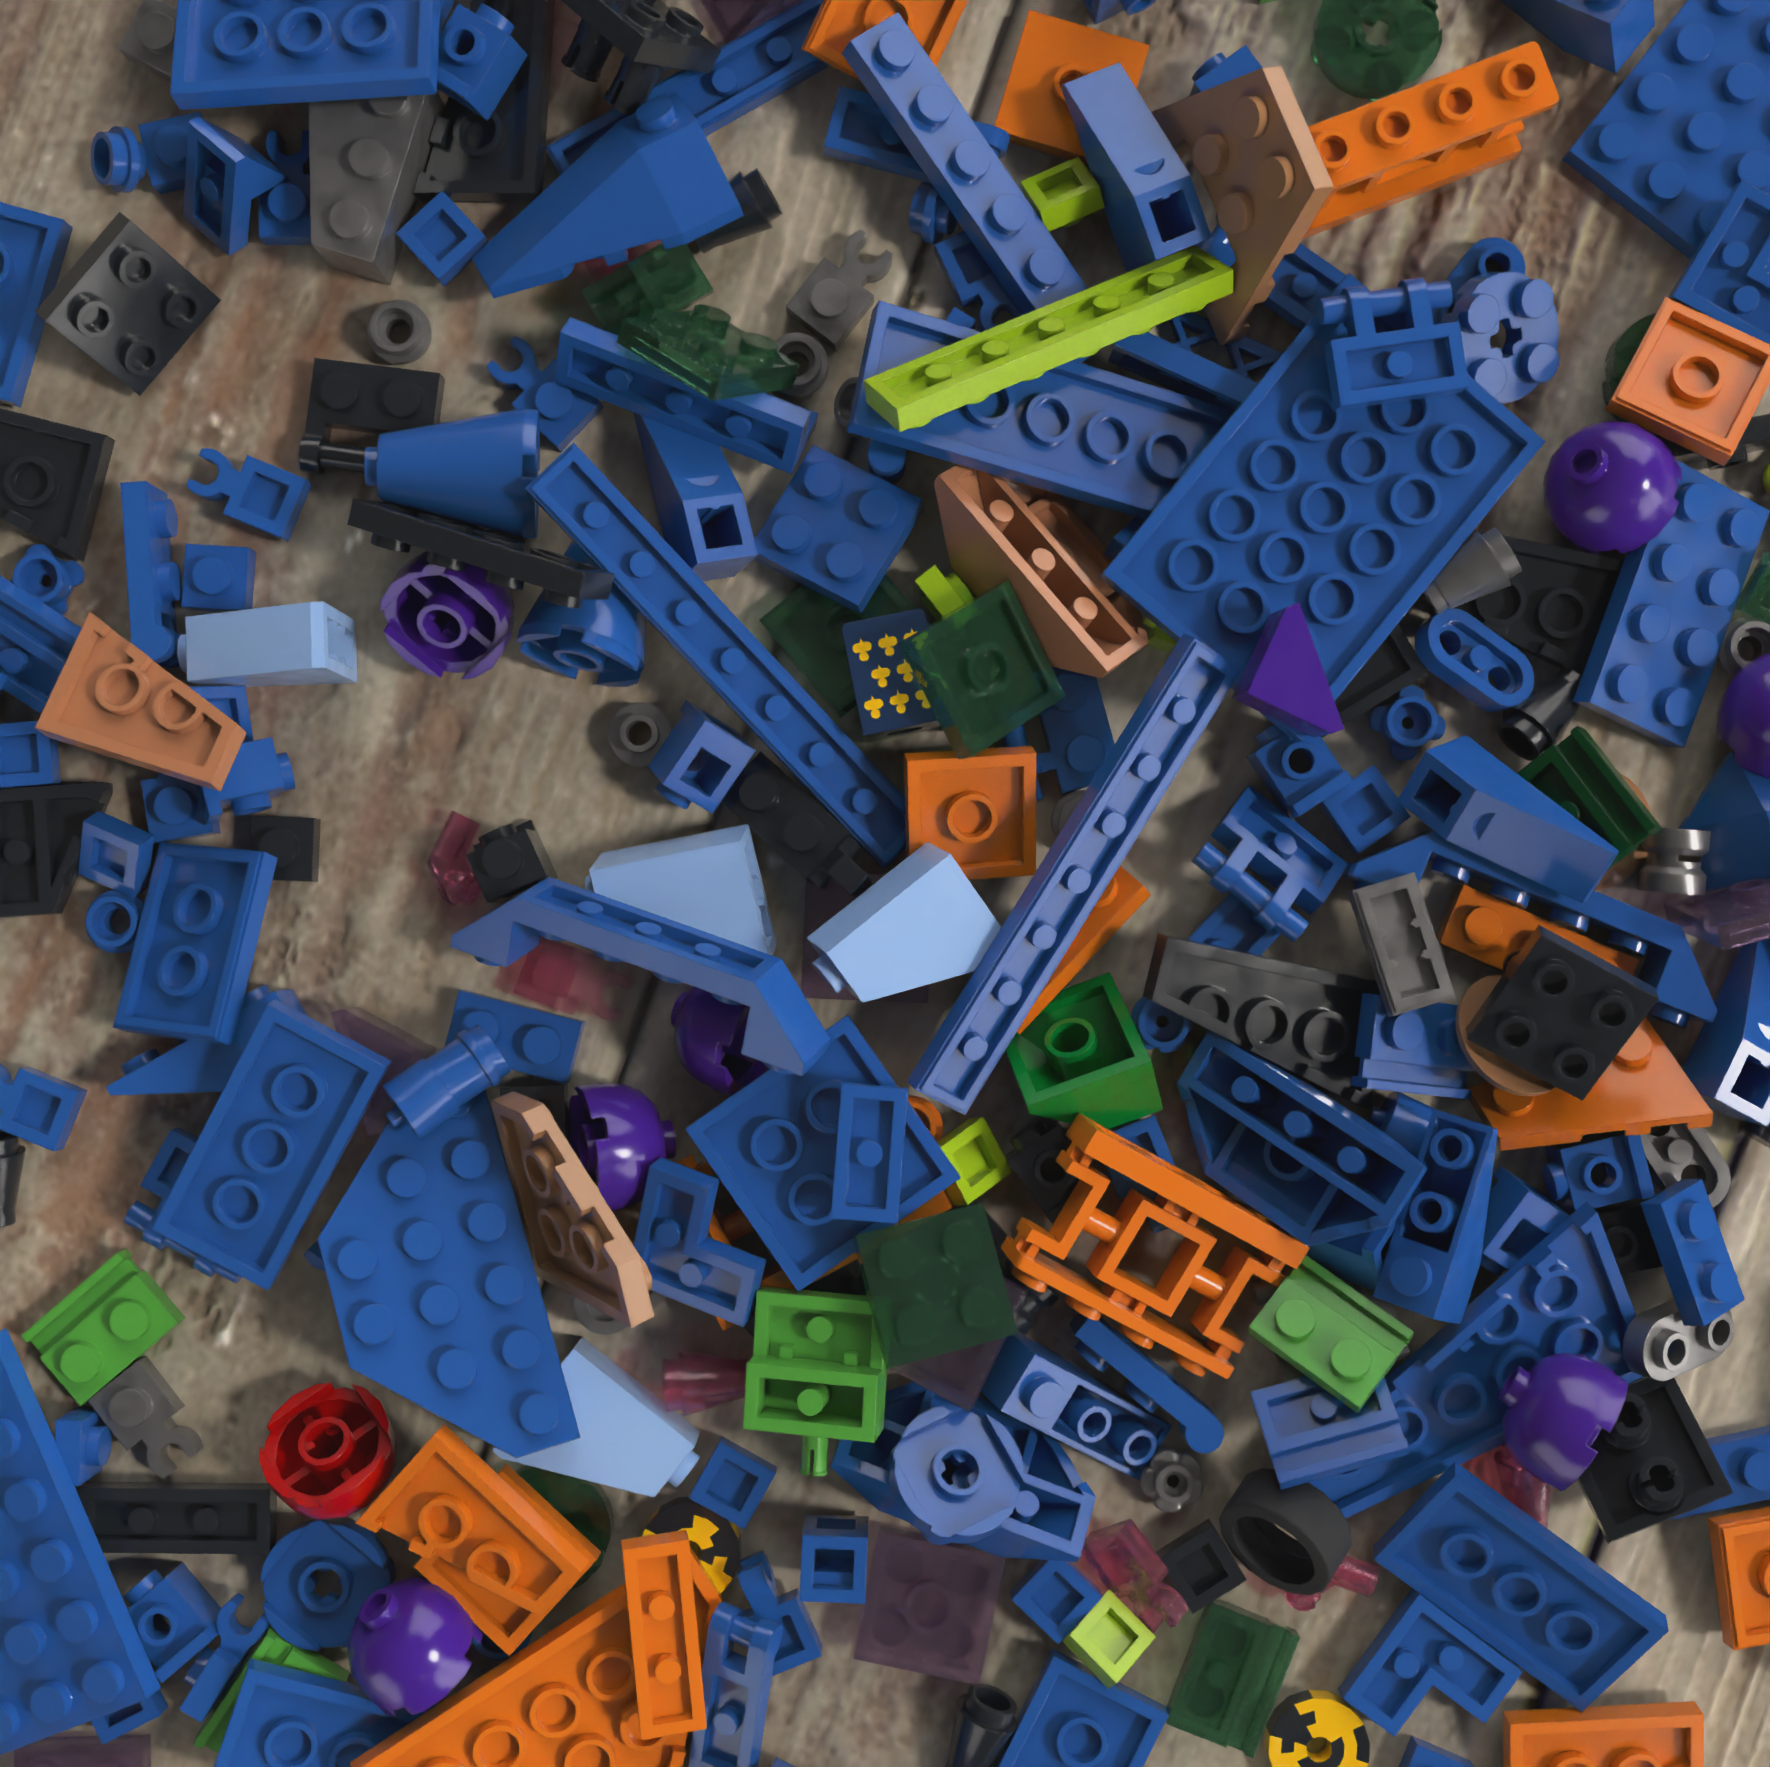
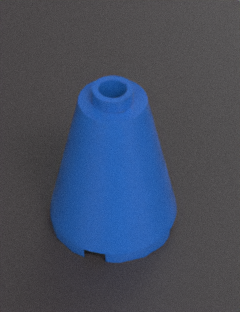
(463, 470)
(596, 638)

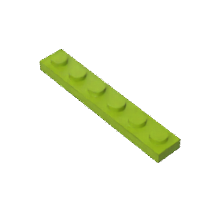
(1047, 338)

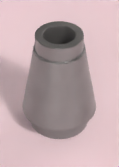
(1476, 569)

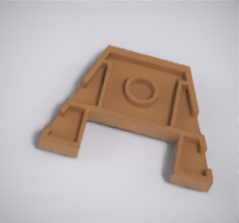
(1259, 175)

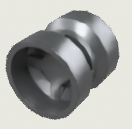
(1675, 862)

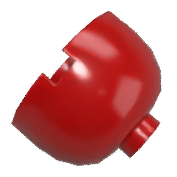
(329, 1451)

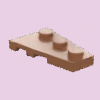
(137, 712)

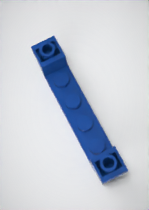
(1668, 965)
(780, 1020)

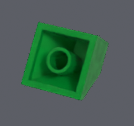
(1085, 1058)

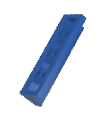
(1188, 373)
(749, 424)

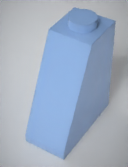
(270, 647)
(694, 880)
(906, 930)
(622, 1430)

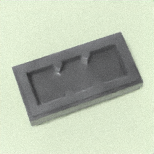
(1401, 944)

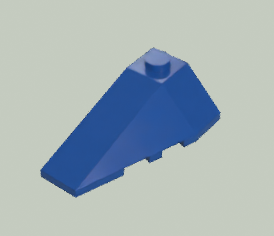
(630, 188)

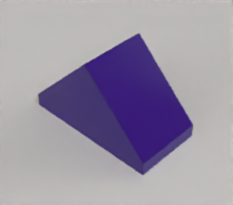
(1288, 678)

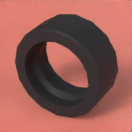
(1302, 1510)

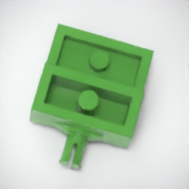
(815, 1371)

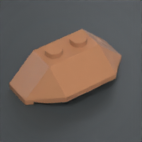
(1052, 561)

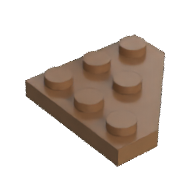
(565, 1217)

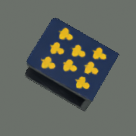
(883, 682)

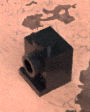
(510, 861)
(1031, 1148)

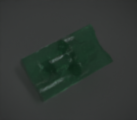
(650, 282)

